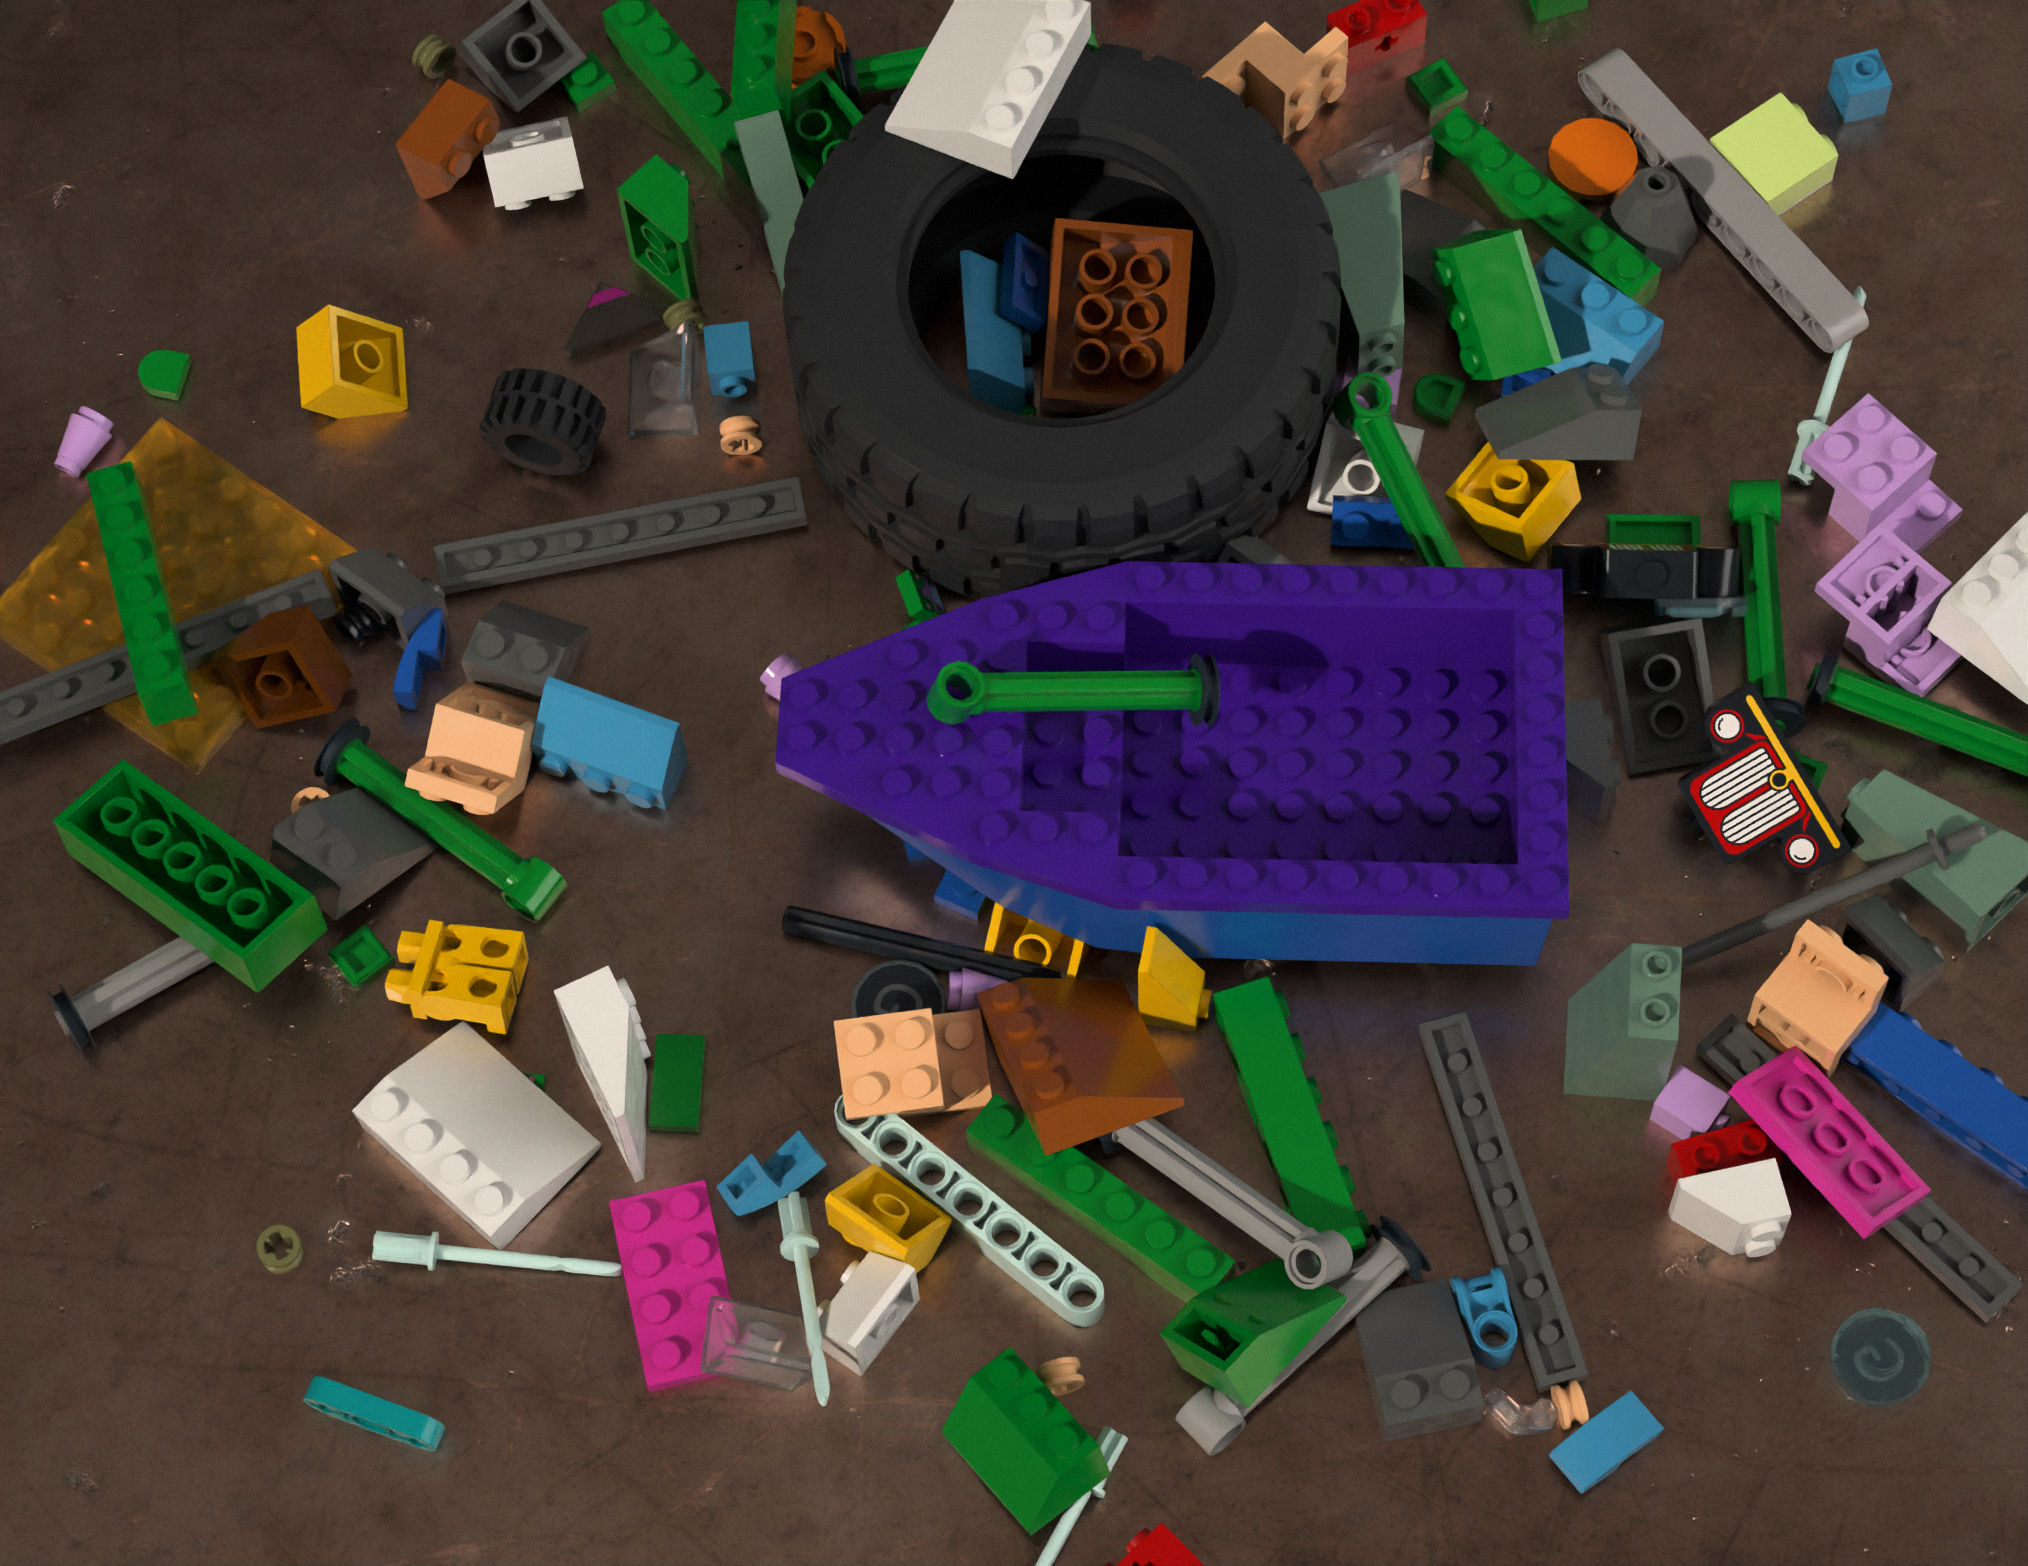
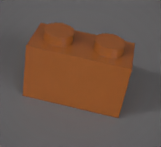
(447, 138)

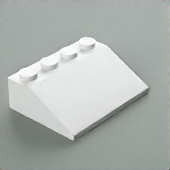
(992, 79)
(1988, 612)
(611, 1055)
(476, 1132)

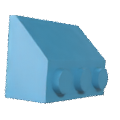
(1594, 319)
(992, 340)
(608, 744)

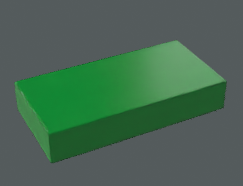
(1653, 529)
(677, 1083)

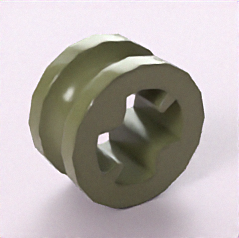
(433, 56)
(686, 311)
(290, 1238)

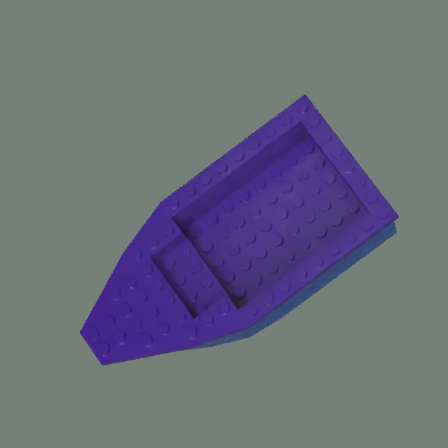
(1361, 798)

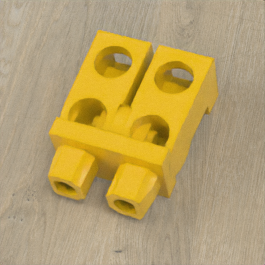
(460, 973)

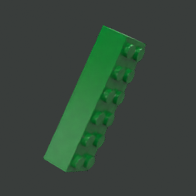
(191, 875)

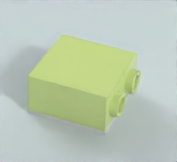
(1778, 153)

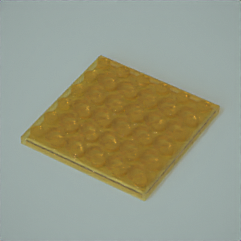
(216, 543)

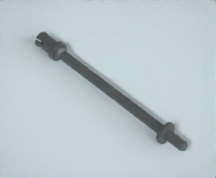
(1933, 851)

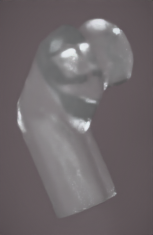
(1521, 1419)

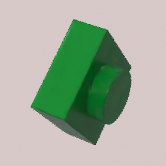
(588, 83)

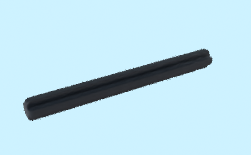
(908, 946)

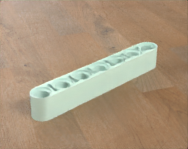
(983, 1226)

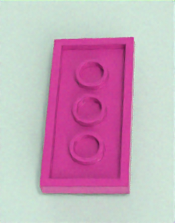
(1829, 1141)
(670, 1274)

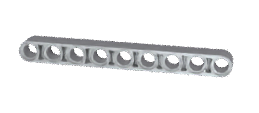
(1725, 201)

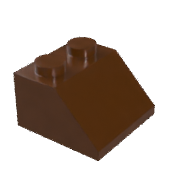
(284, 668)

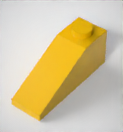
(1170, 985)

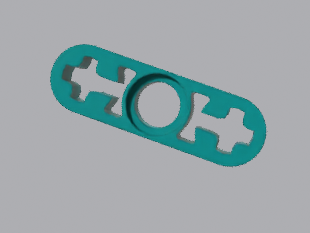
(374, 1413)

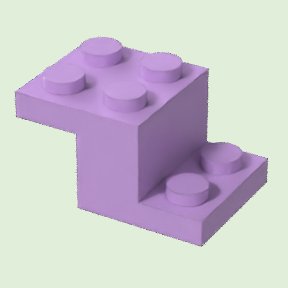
(1881, 477)
(1890, 603)

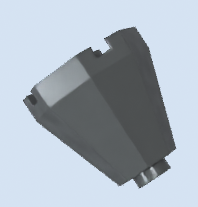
(1653, 216)

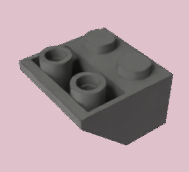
(1590, 771)

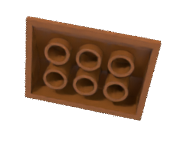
(1113, 314)
(1076, 1057)

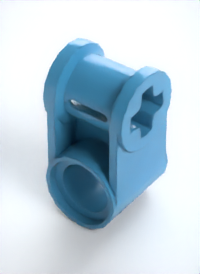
(1486, 1308)

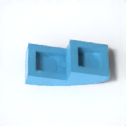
(759, 1184)
(1606, 1442)

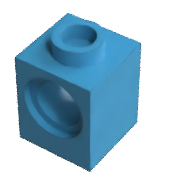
(1859, 86)
(730, 359)

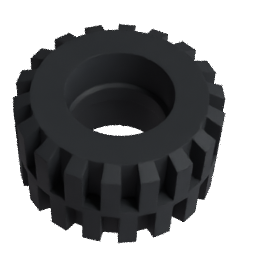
(543, 421)

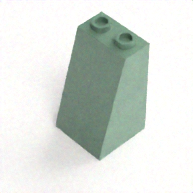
(1370, 255)
(1983, 880)
(1625, 1025)

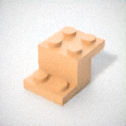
(1283, 80)
(477, 749)
(1817, 998)
(912, 1063)

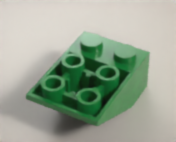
(1248, 1329)

